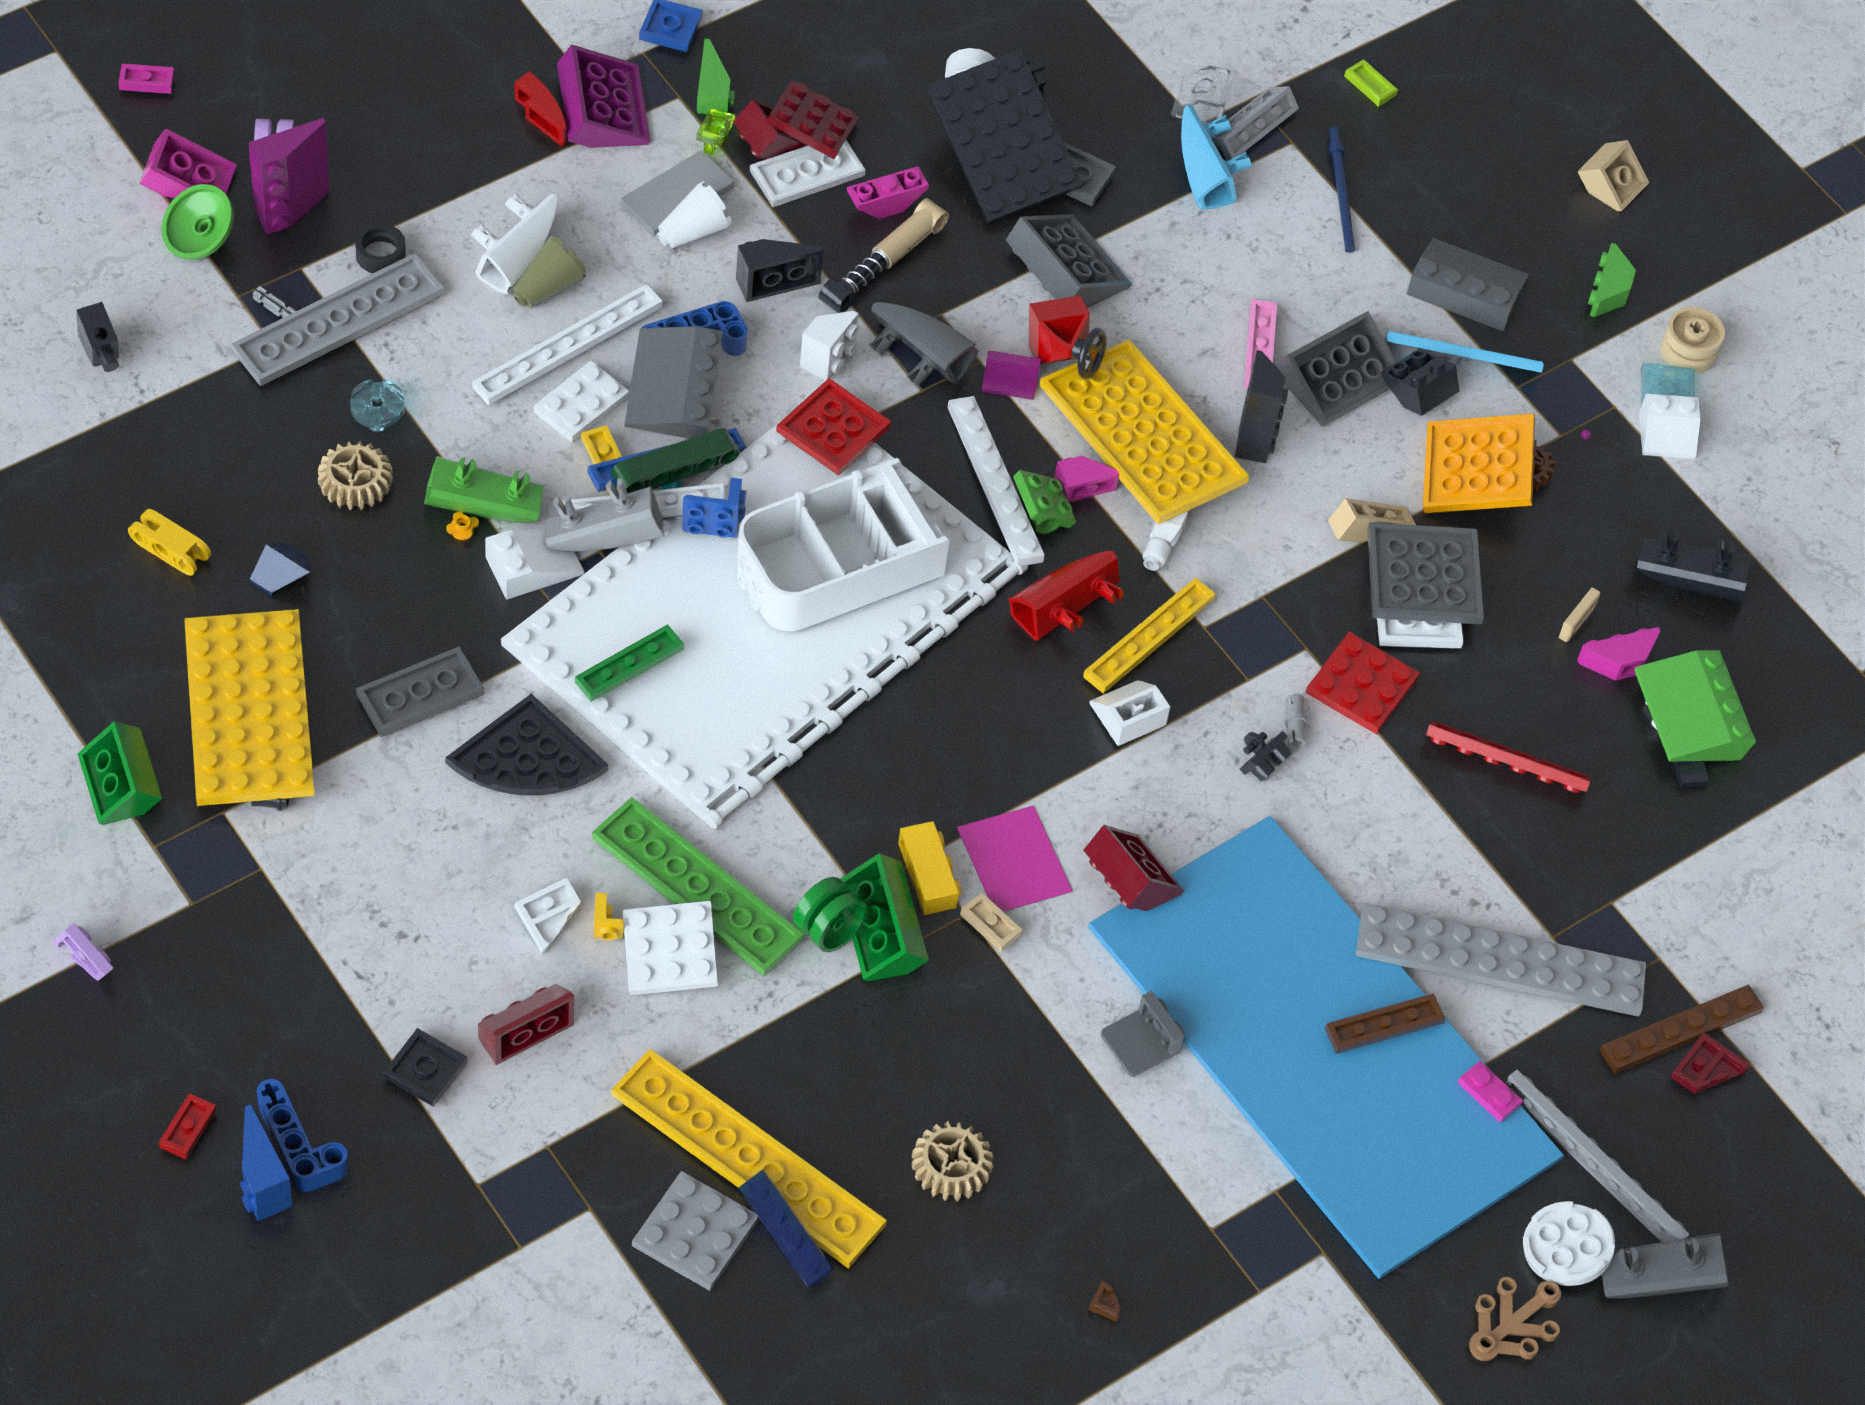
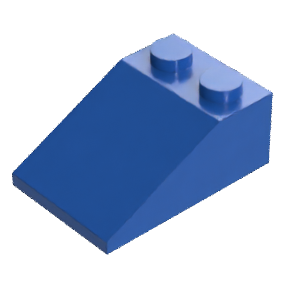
(265, 1179)

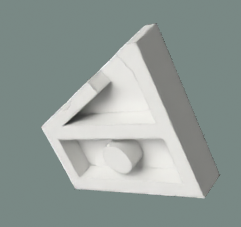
(548, 912)

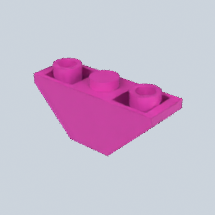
(889, 193)
(1619, 654)

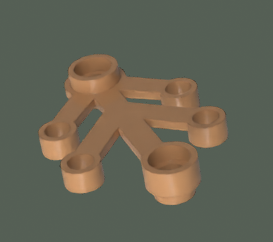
(1513, 1323)

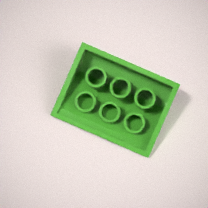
(1696, 707)

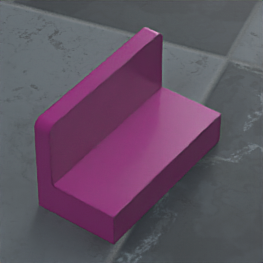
(1011, 375)

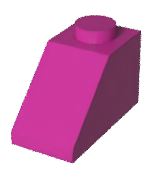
(1085, 478)

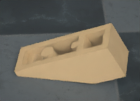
(1353, 517)

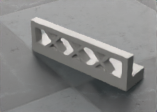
(1256, 120)

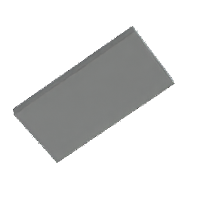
(660, 196)

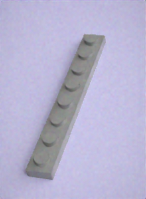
(1595, 1161)

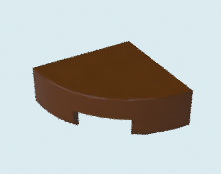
(1105, 1302)

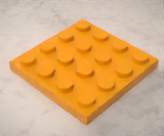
(1479, 463)

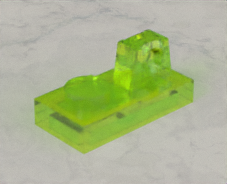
(714, 129)

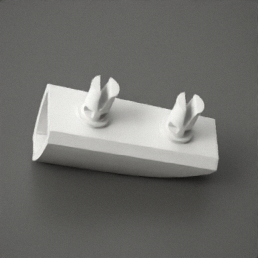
(511, 255)

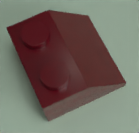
(762, 137)

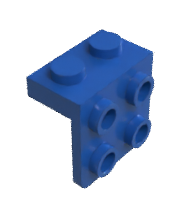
(715, 515)

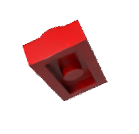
(187, 1126)

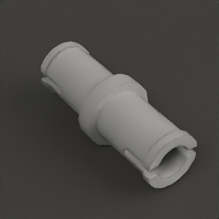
(1295, 721)

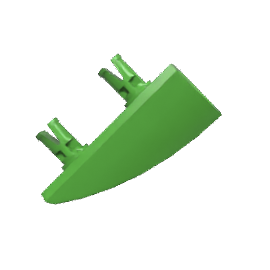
(483, 492)

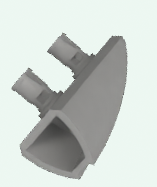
(607, 524)

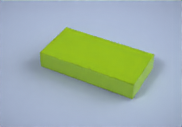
(1371, 83)

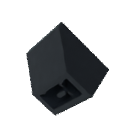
(1422, 381)

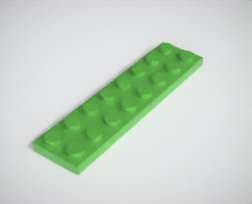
(689, 876)

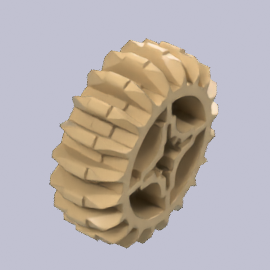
(344, 485)
(960, 1176)

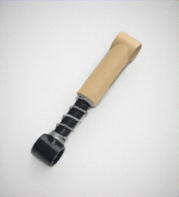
(926, 219)

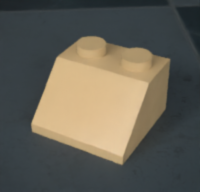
(1614, 175)

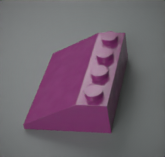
(602, 99)
(289, 174)

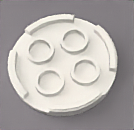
(1568, 1243)

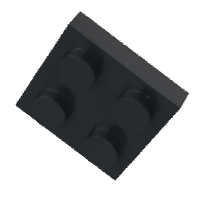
(425, 1067)

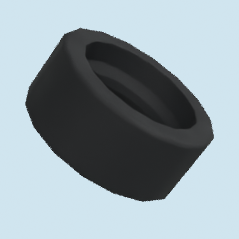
(379, 233)

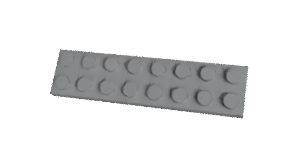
(337, 319)

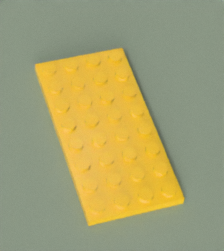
(1145, 433)
(248, 707)

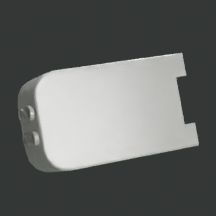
(837, 548)

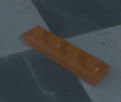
(1384, 1023)

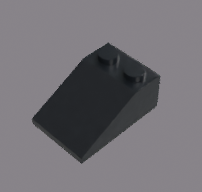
(776, 267)

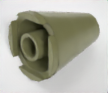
(548, 274)

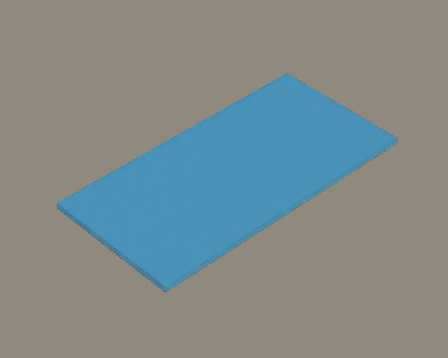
(1373, 1134)

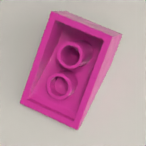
(180, 164)

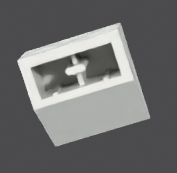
(828, 343)
(1131, 711)

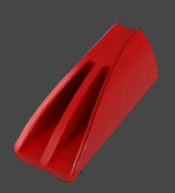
(1065, 592)

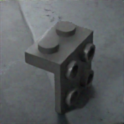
(1144, 1036)

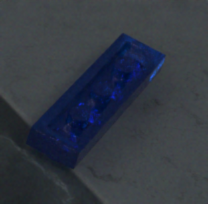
(786, 1228)

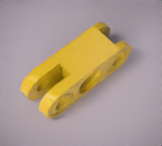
(169, 541)

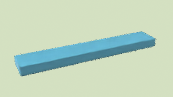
(1464, 351)

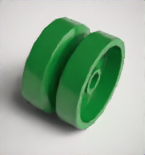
(830, 914)

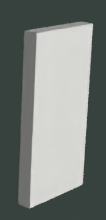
(804, 173)

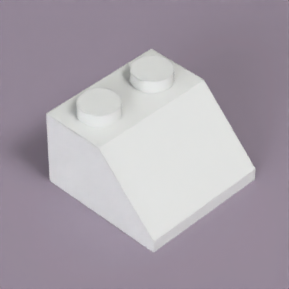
(1669, 425)

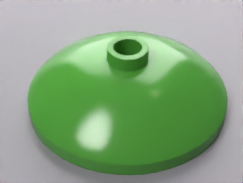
(197, 222)

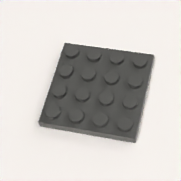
(1425, 573)

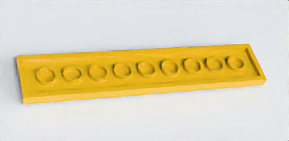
(742, 1149)

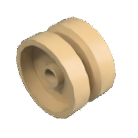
(1692, 339)

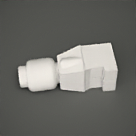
(1163, 539)

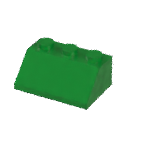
(119, 774)

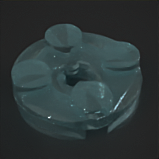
(377, 417)

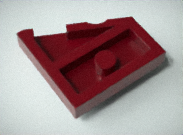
(1708, 1065)

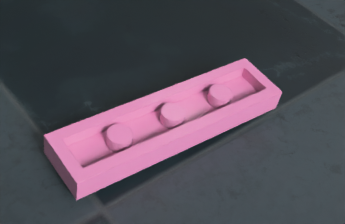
(1260, 333)

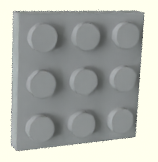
(695, 1230)

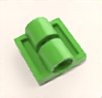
(1044, 501)

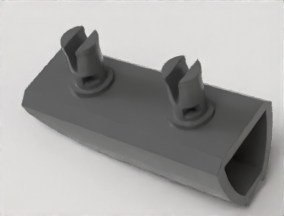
(934, 341)
(1667, 1268)

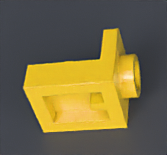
(604, 925)

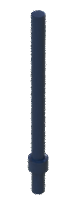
(1336, 151)

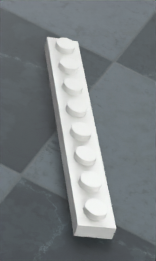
(567, 344)
(995, 481)

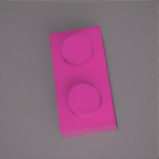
(146, 78)
(1490, 1091)

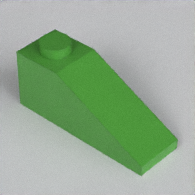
(714, 83)

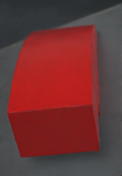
(541, 107)

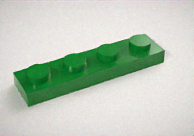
(629, 663)

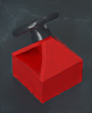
(1062, 333)

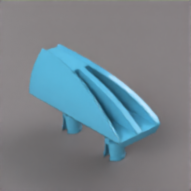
(1206, 170)

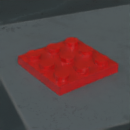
(833, 426)
(1362, 682)

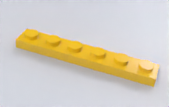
(1149, 635)

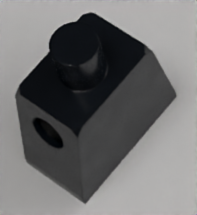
(98, 336)

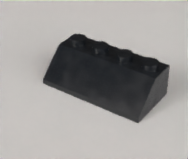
(1261, 411)

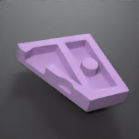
(85, 953)

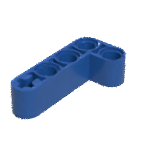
(717, 316)
(293, 1134)

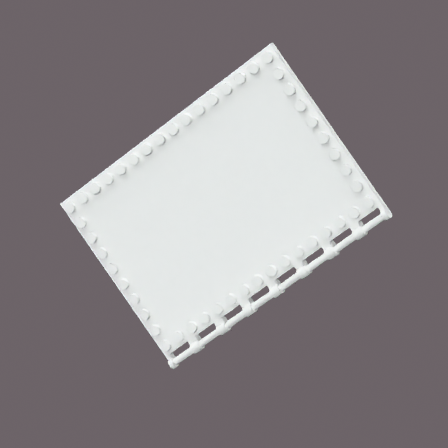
(739, 682)

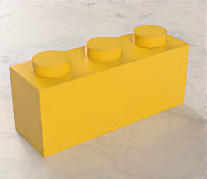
(929, 868)

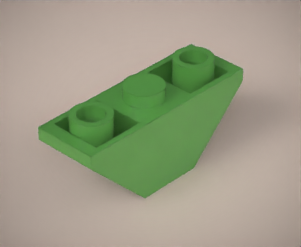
(1613, 282)

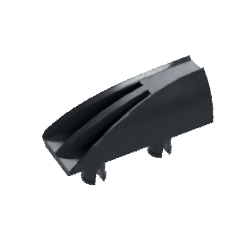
(1696, 568)

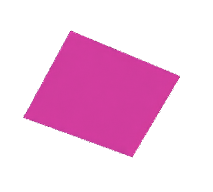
(1014, 859)

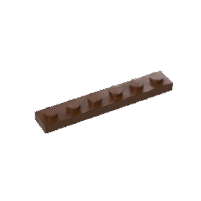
(1681, 1029)

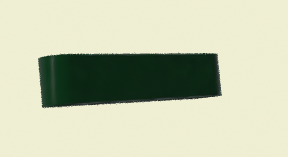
(677, 461)

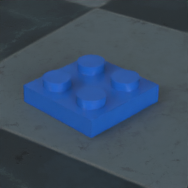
(670, 25)

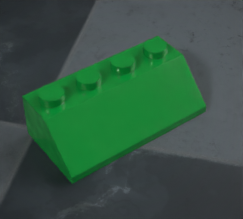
(891, 936)

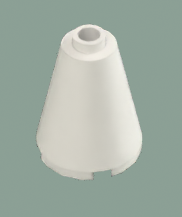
(694, 217)

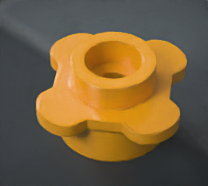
(462, 532)

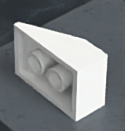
(526, 563)

